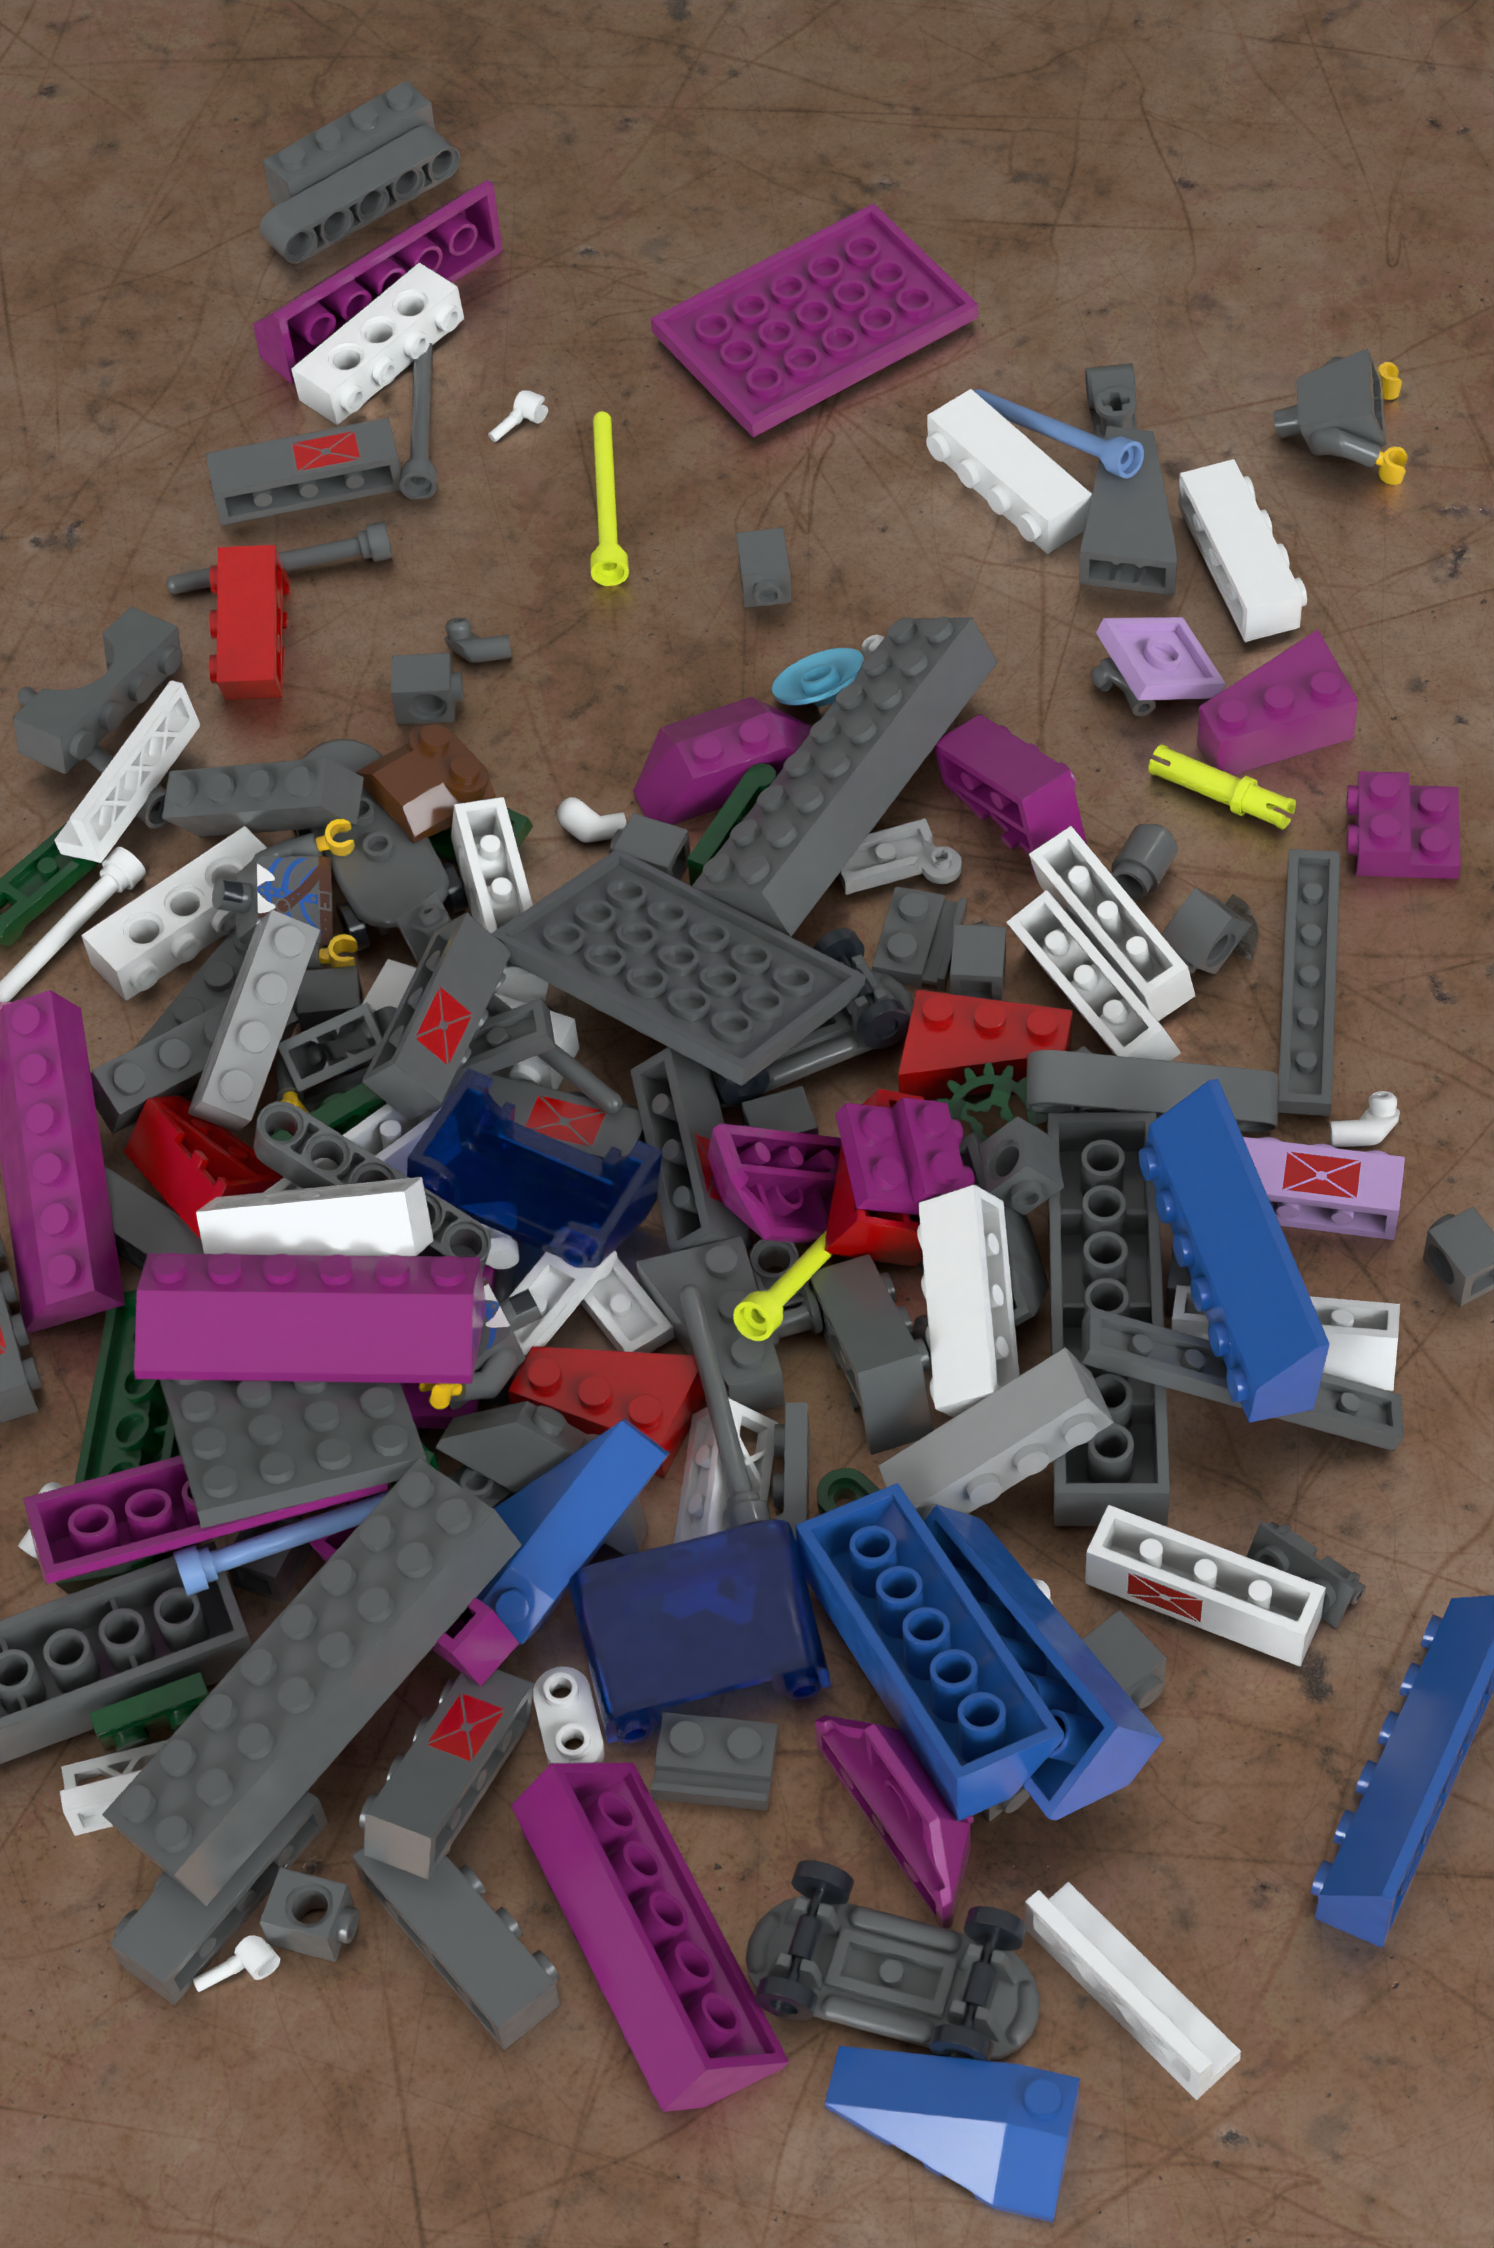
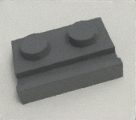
(919, 937)
(715, 1761)

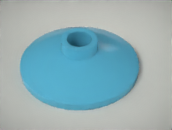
(818, 677)

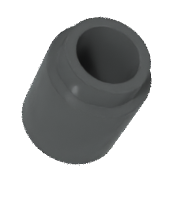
(1144, 859)

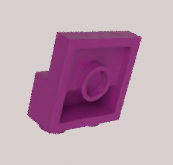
(1403, 827)
(902, 1154)

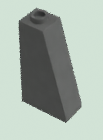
(1129, 526)

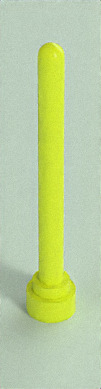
(608, 560)
(762, 1311)

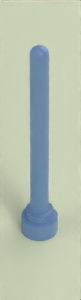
(1118, 454)
(201, 1565)

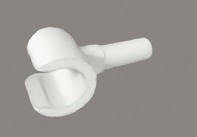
(527, 406)
(250, 1954)

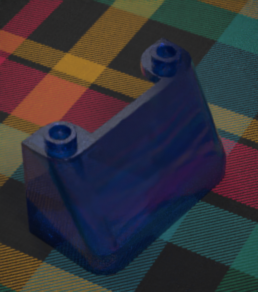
(533, 1182)
(697, 1625)

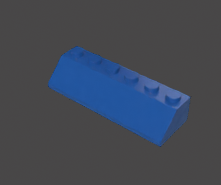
(1235, 1256)
(928, 1649)
(1102, 1727)
(1413, 1774)

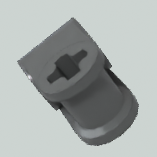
(1111, 396)
(802, 1310)

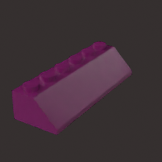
(446, 241)
(54, 1165)
(309, 1318)
(133, 1518)
(647, 1933)

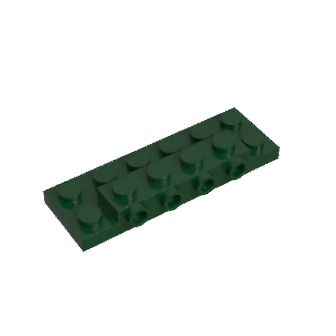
(124, 1423)

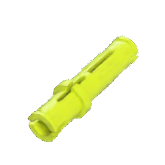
(1240, 794)

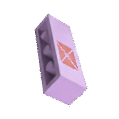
(1330, 1186)

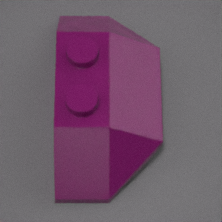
(706, 756)
(775, 1179)
(901, 1808)

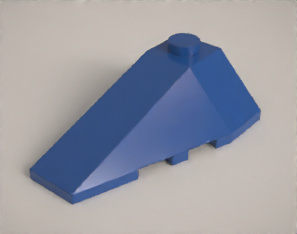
(565, 1522)
(974, 2121)

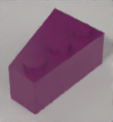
(1279, 710)
(1009, 782)

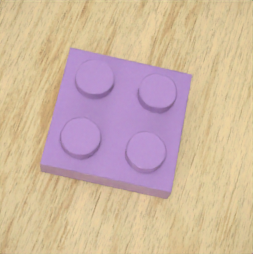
(1160, 658)

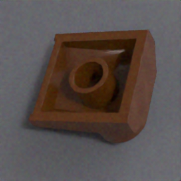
(426, 780)

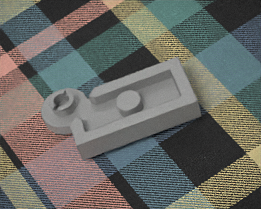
(899, 855)

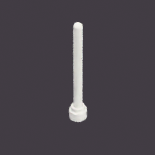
(119, 873)

